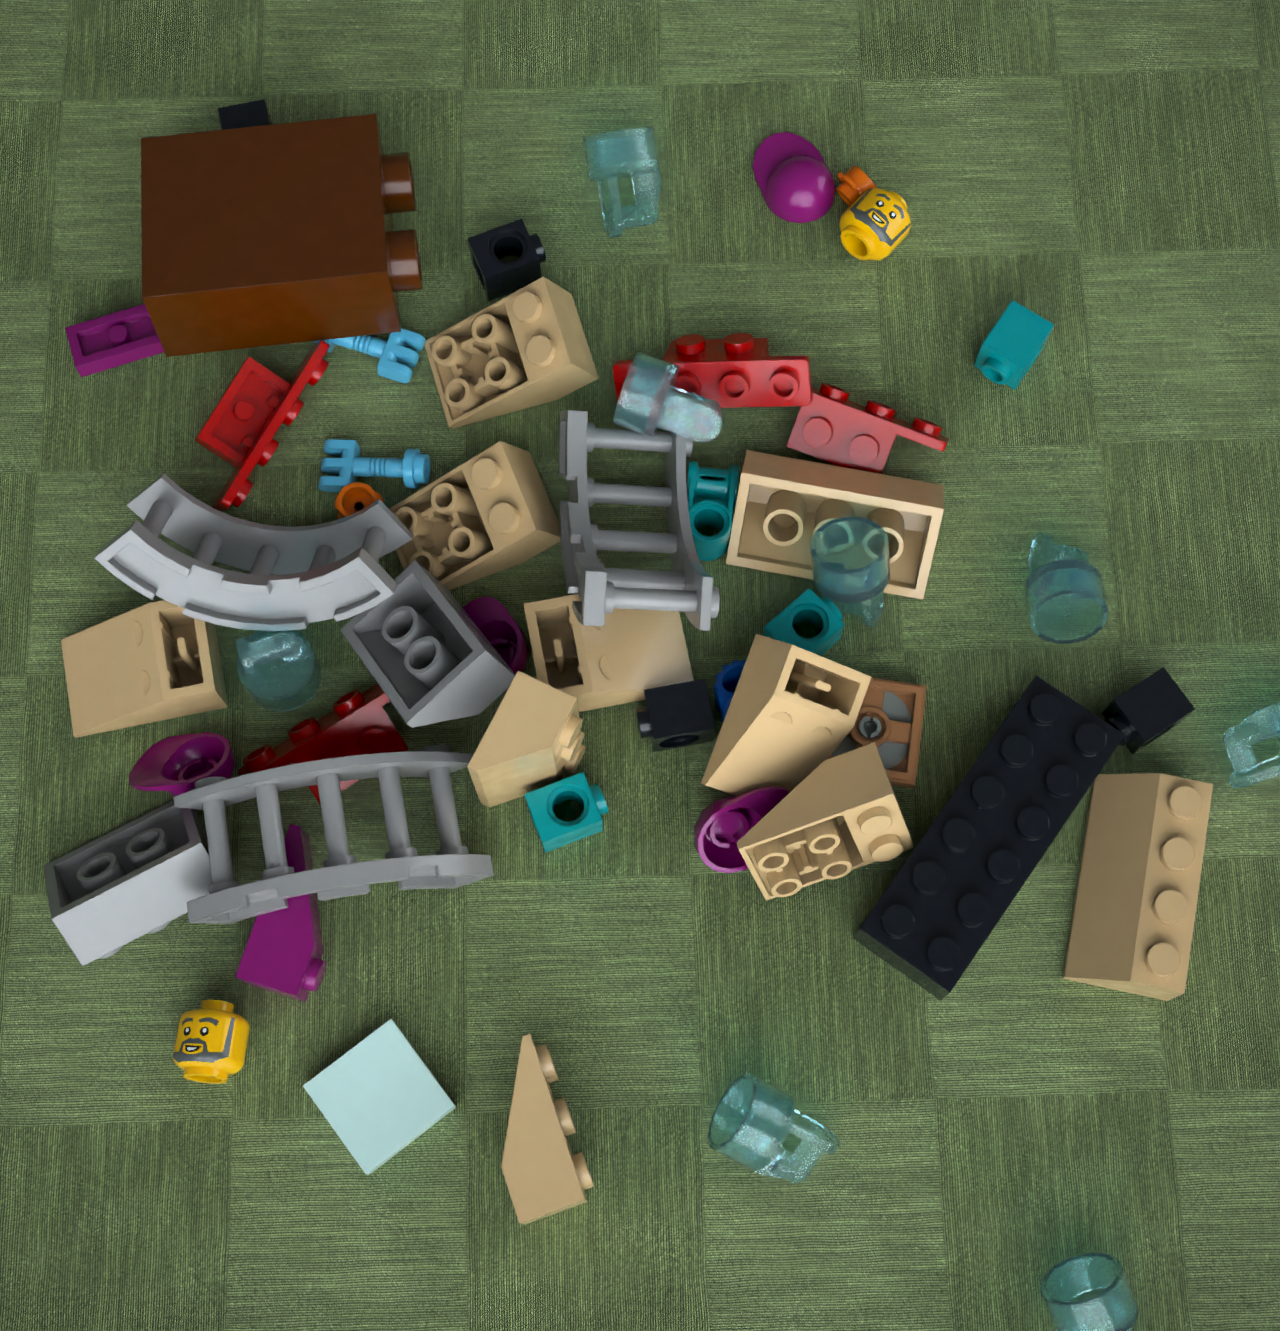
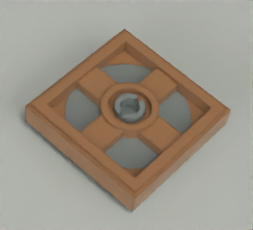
(894, 721)

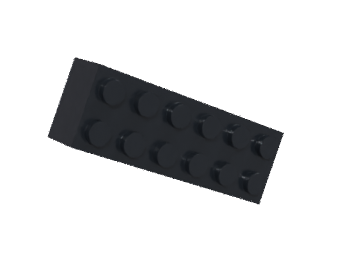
(988, 838)

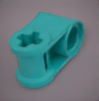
(711, 502)

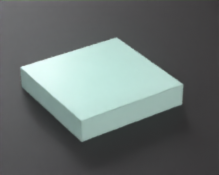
(379, 1096)

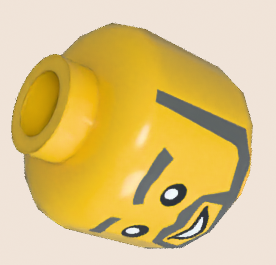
(874, 224)
(211, 1042)

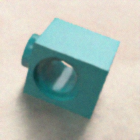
(1013, 345)
(811, 609)
(558, 833)

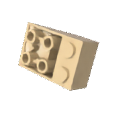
(511, 355)
(479, 518)
(608, 661)
(142, 669)
(783, 718)
(827, 826)
(536, 1153)

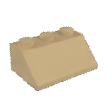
(527, 742)

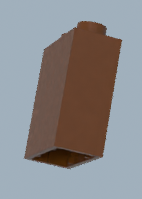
(275, 235)

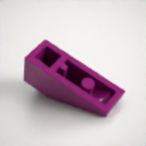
(287, 943)

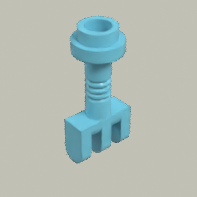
(394, 355)
(413, 467)

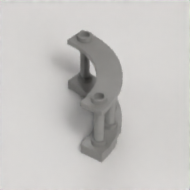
(317, 568)
(604, 589)
(342, 874)

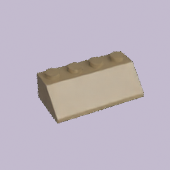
(789, 499)
(1138, 883)

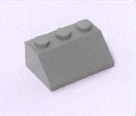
(428, 652)
(129, 881)

